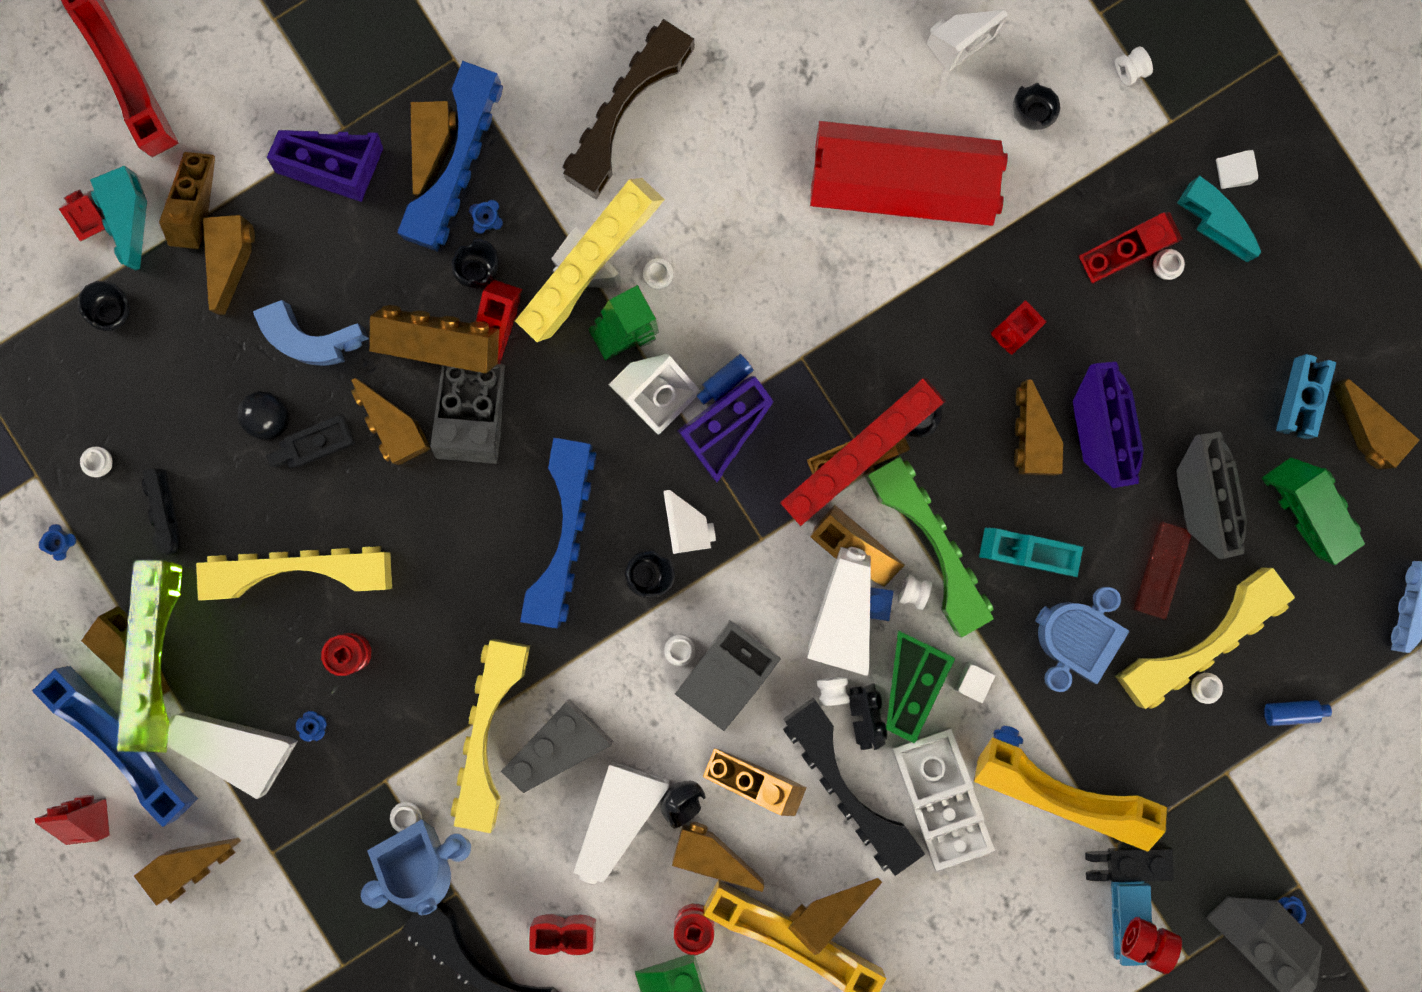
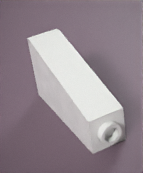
(843, 622)
(232, 751)
(620, 812)

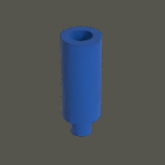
(725, 379)
(1296, 712)

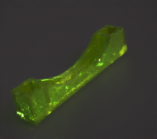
(142, 710)

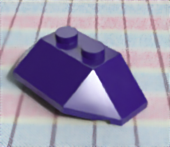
(1109, 425)

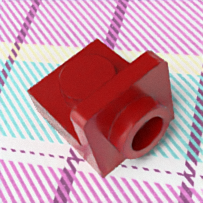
(82, 214)
(1018, 327)

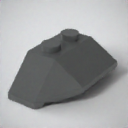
(1213, 496)
(1270, 942)

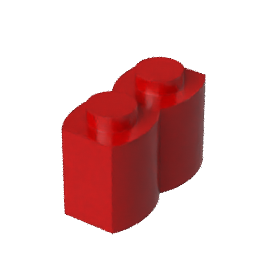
(554, 934)

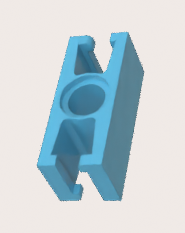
(1318, 394)
(1128, 902)

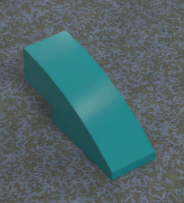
(1219, 219)
(1031, 551)

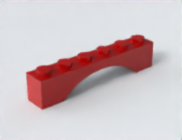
(131, 89)
(863, 451)

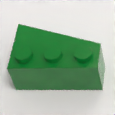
(624, 324)
(1318, 508)
(916, 683)

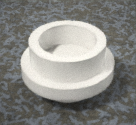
(1168, 264)
(658, 273)
(96, 461)
(679, 650)
(1206, 688)
(404, 815)

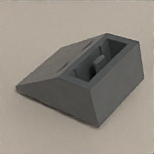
(468, 415)
(727, 675)

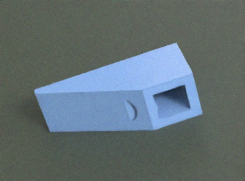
(1409, 626)

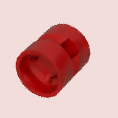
(346, 654)
(693, 930)
(1156, 947)

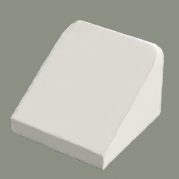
(1237, 169)
(974, 682)

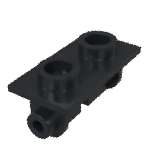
(871, 728)

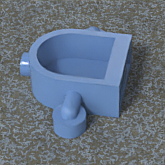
(1080, 638)
(413, 868)

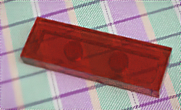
(1163, 570)

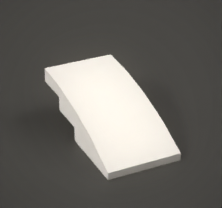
(943, 800)

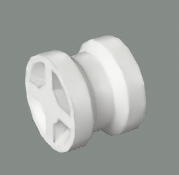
(1134, 66)
(915, 592)
(833, 691)

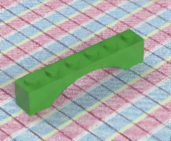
(961, 600)

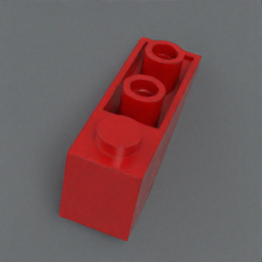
(1131, 247)
(77, 820)

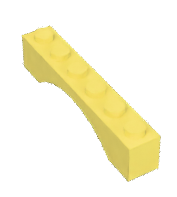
(614, 226)
(232, 579)
(1254, 601)
(478, 796)

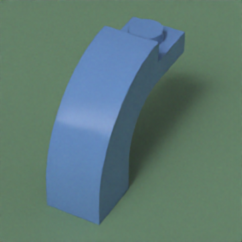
(284, 333)

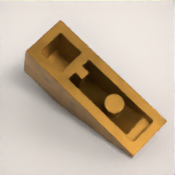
(431, 139)
(226, 254)
(1374, 430)
(707, 855)
(826, 916)

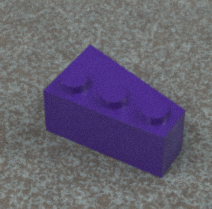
(327, 161)
(726, 425)

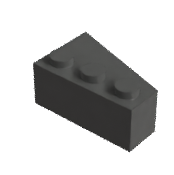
(556, 747)

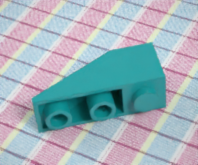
(124, 210)

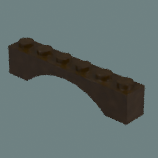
(662, 57)

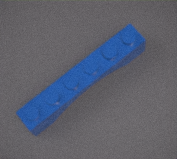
(429, 215)
(546, 597)
(151, 779)

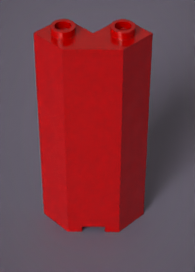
(908, 173)

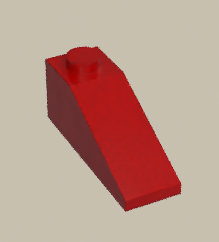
(499, 310)

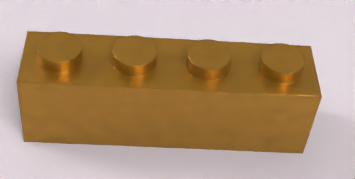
(434, 339)

